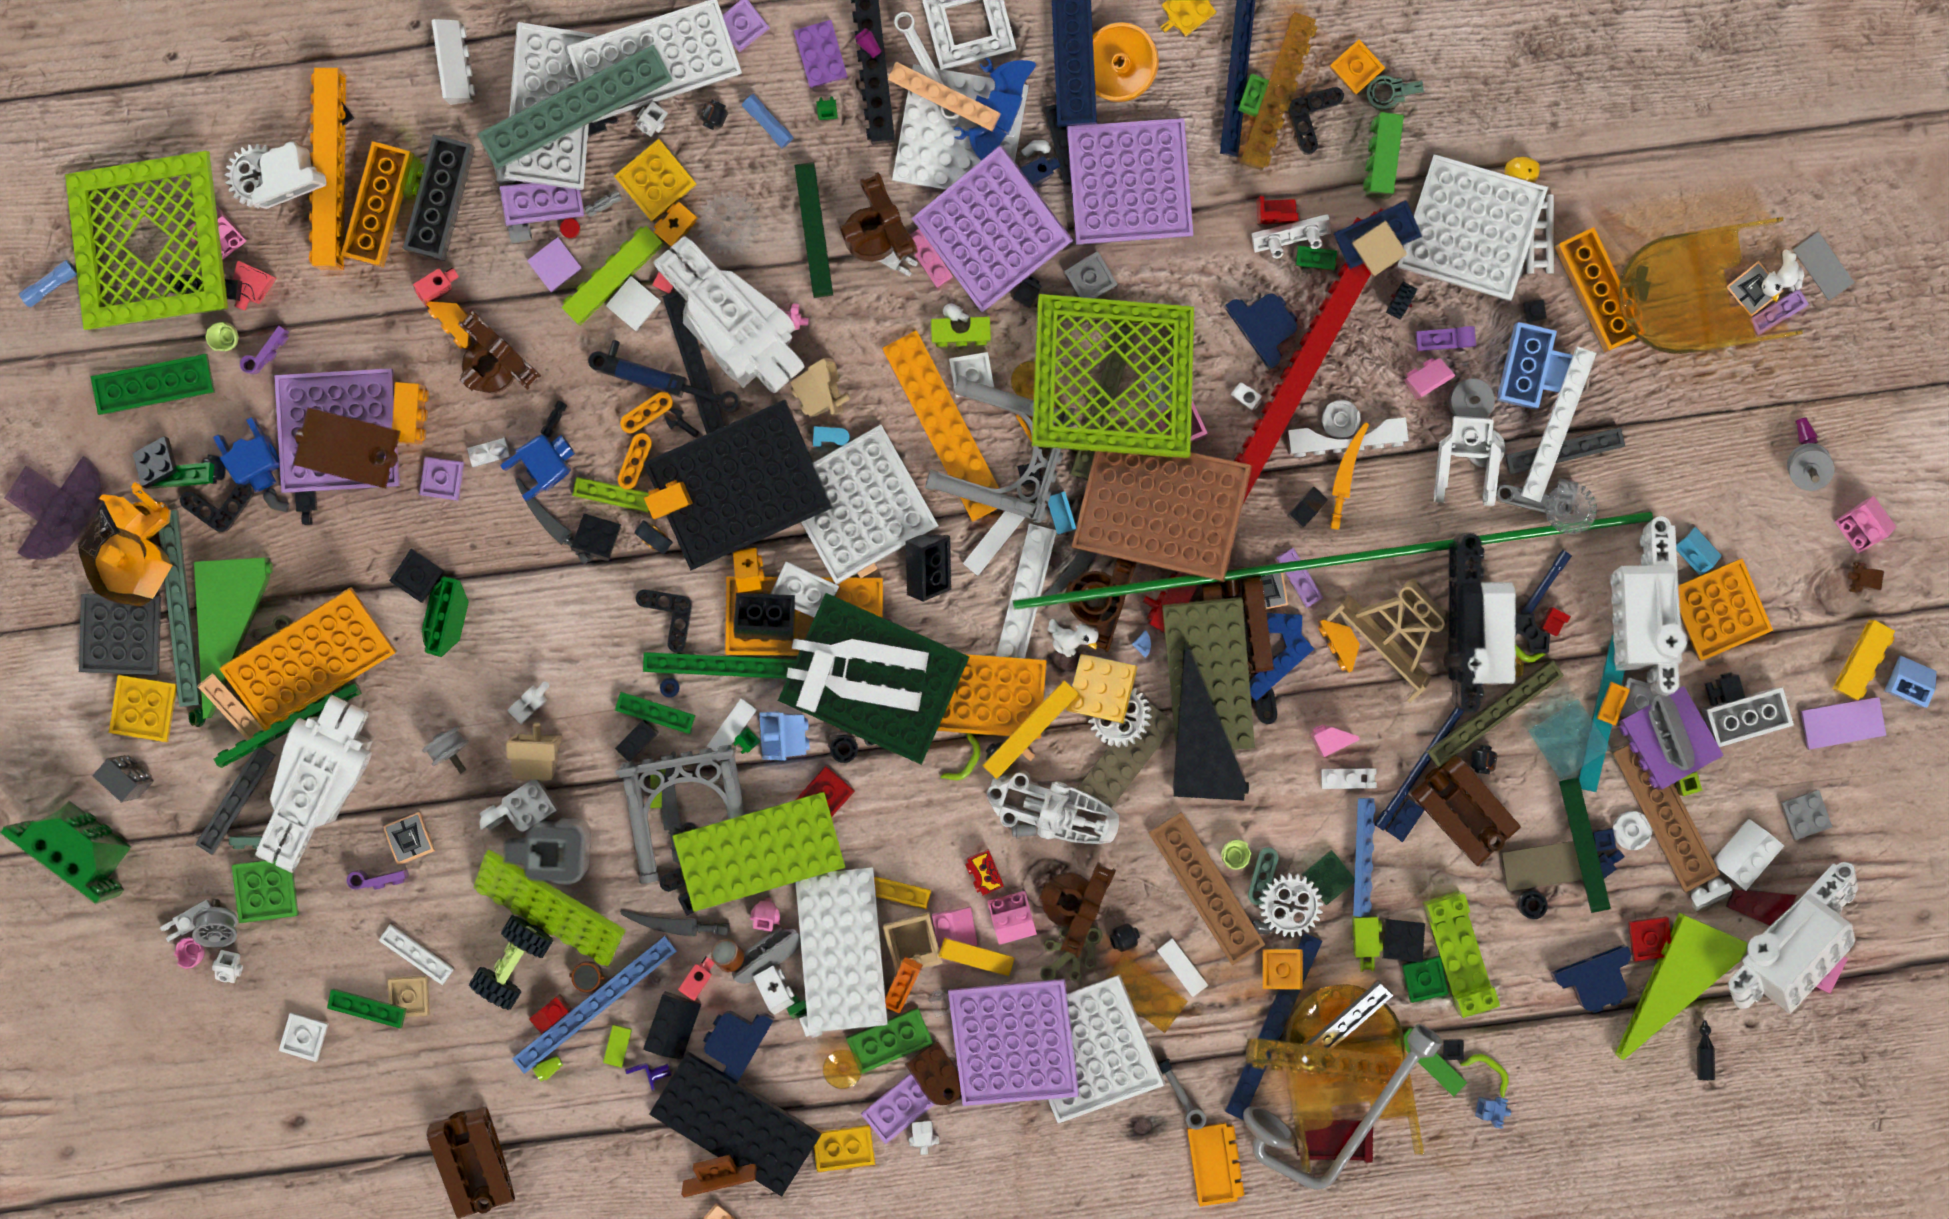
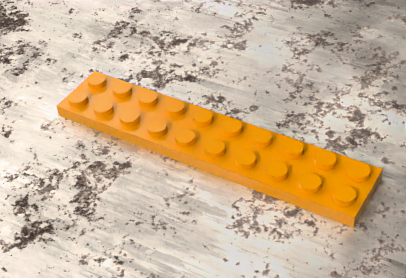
(940, 417)

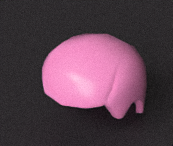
(189, 953)

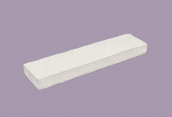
(992, 542)
(416, 954)

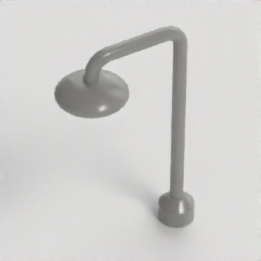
(1274, 1132)

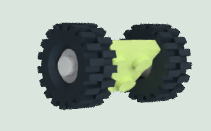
(521, 938)

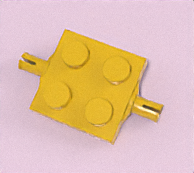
(1186, 14)

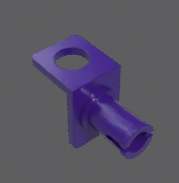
(652, 1074)

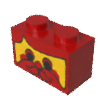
(985, 872)

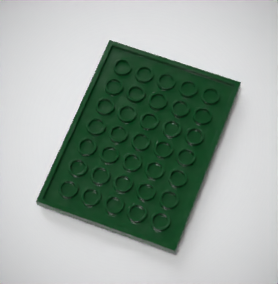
(892, 728)

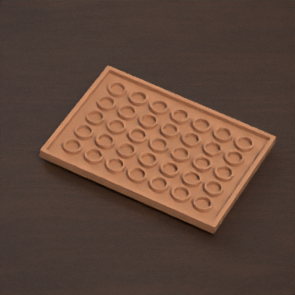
(1163, 511)

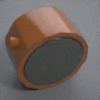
(727, 955)
(586, 976)

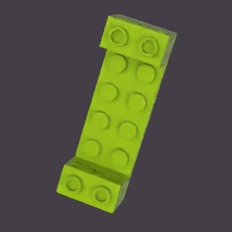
(1460, 954)

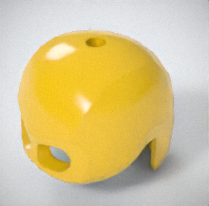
(1519, 167)

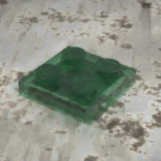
(1329, 876)

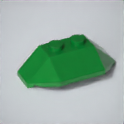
(444, 616)

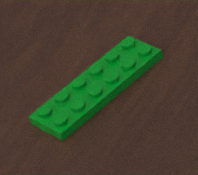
(152, 384)

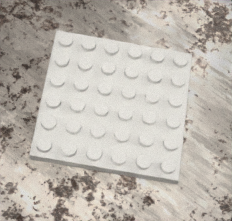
(927, 145)
(1473, 227)
(872, 506)
(1108, 1050)

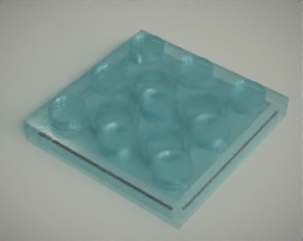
(1569, 739)

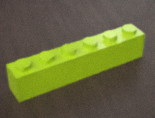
(612, 275)

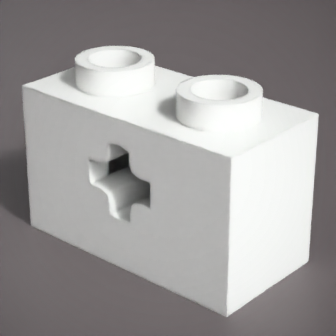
(766, 982)

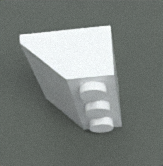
(1747, 854)

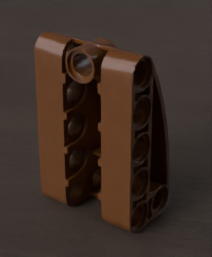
(346, 447)
(1255, 617)
(1465, 809)
(470, 1162)

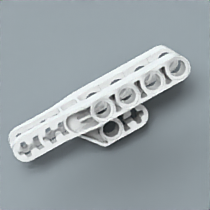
(870, 652)

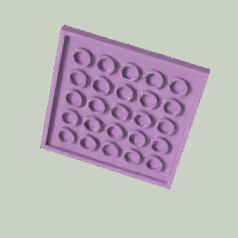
(1130, 181)
(992, 229)
(351, 394)
(1013, 1042)

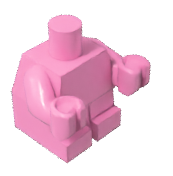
(796, 317)
(765, 915)

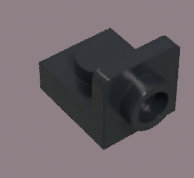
(1027, 292)

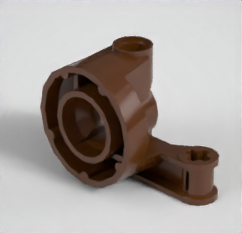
(889, 234)
(508, 368)
(1103, 618)
(1080, 920)

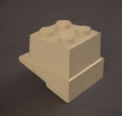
(819, 389)
(533, 755)
(913, 939)

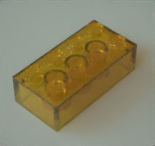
(1148, 994)

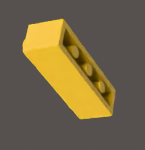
(1864, 660)

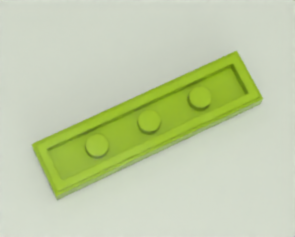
(610, 494)

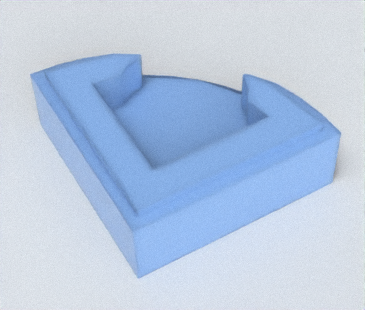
(1143, 644)

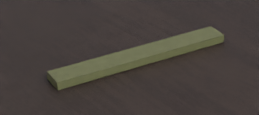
(1109, 383)
(1495, 713)

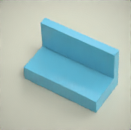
(1061, 513)
(1698, 551)

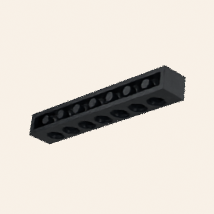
(885, 133)

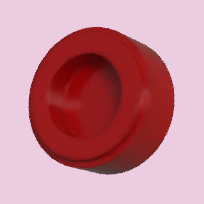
(570, 228)

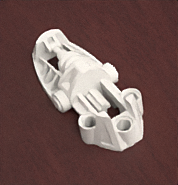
(1056, 812)

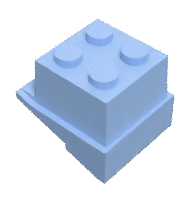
(783, 735)

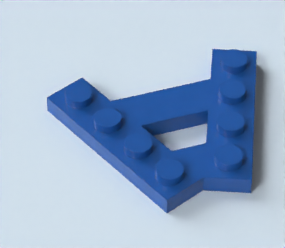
(1296, 650)

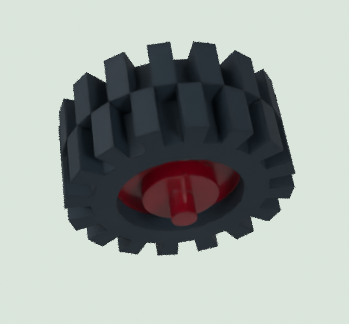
(1401, 300)

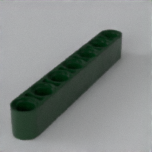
(813, 230)
(1584, 845)

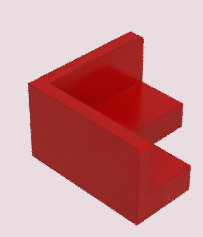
(1276, 211)

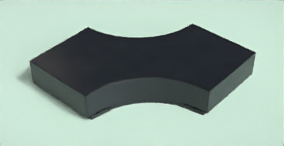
(1536, 640)

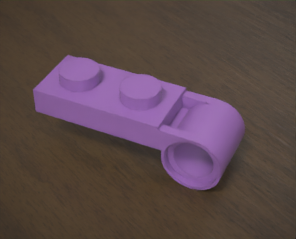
(1446, 338)
(267, 353)
(376, 882)

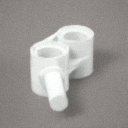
(530, 702)

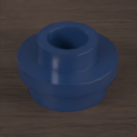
(665, 692)

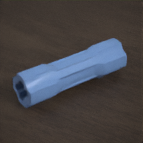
(767, 121)
(36, 292)

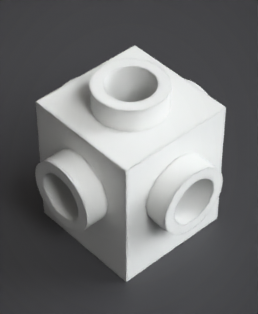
(651, 119)
(227, 966)

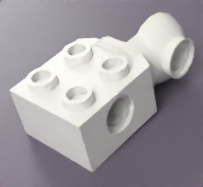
(523, 807)

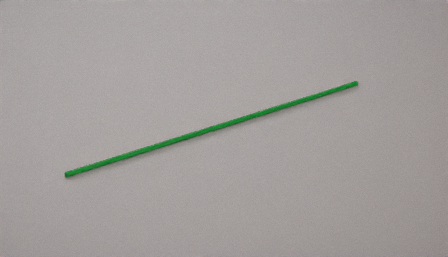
(1314, 563)

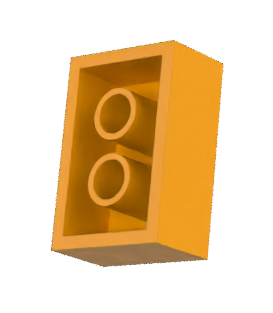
(410, 412)

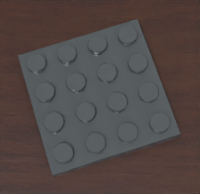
(119, 636)

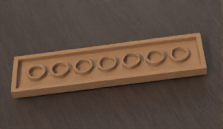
(1669, 824)
(1206, 888)

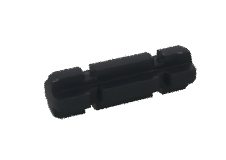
(553, 418)

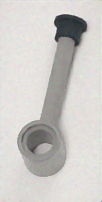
(1165, 1068)

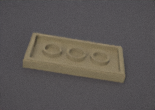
(1541, 866)

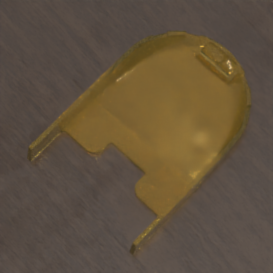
(1678, 292)
(1316, 1095)

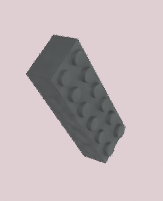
(439, 197)

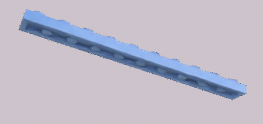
(594, 1004)

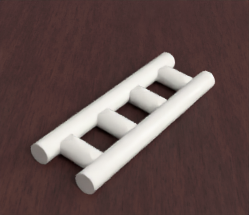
(1548, 243)

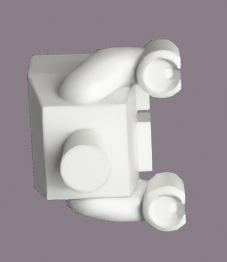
(923, 1136)

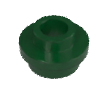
(196, 717)

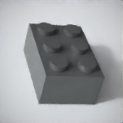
(123, 778)

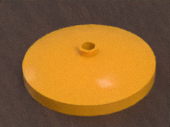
(1125, 44)

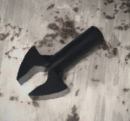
(681, 423)

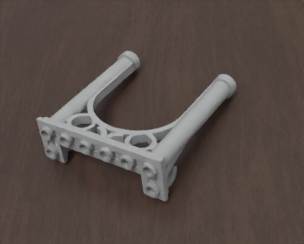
(994, 497)
(639, 813)

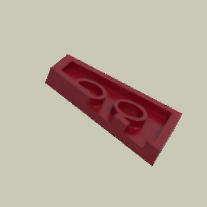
(1760, 905)

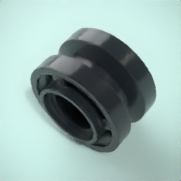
(844, 758)
(1540, 909)

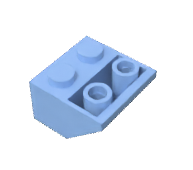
(1912, 682)

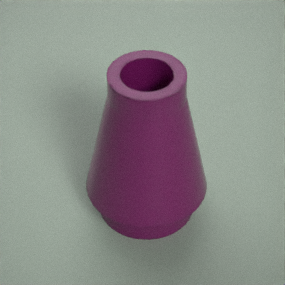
(868, 42)
(1805, 432)

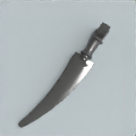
(551, 525)
(1077, 566)
(670, 810)
(684, 927)

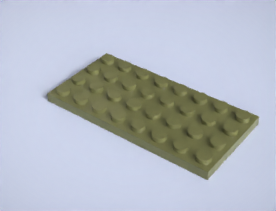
(1219, 646)

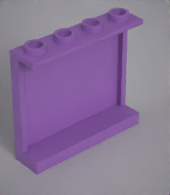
(1645, 742)

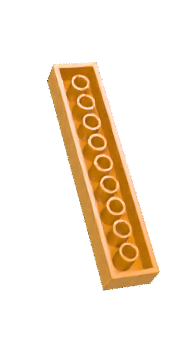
(328, 158)

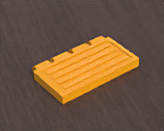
(1213, 1164)

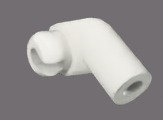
(1036, 145)

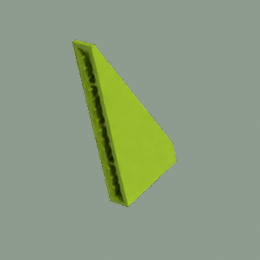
(1690, 966)

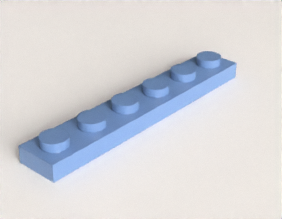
(1363, 859)

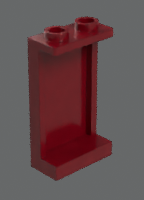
(1329, 1141)

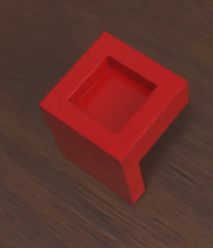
(1554, 621)

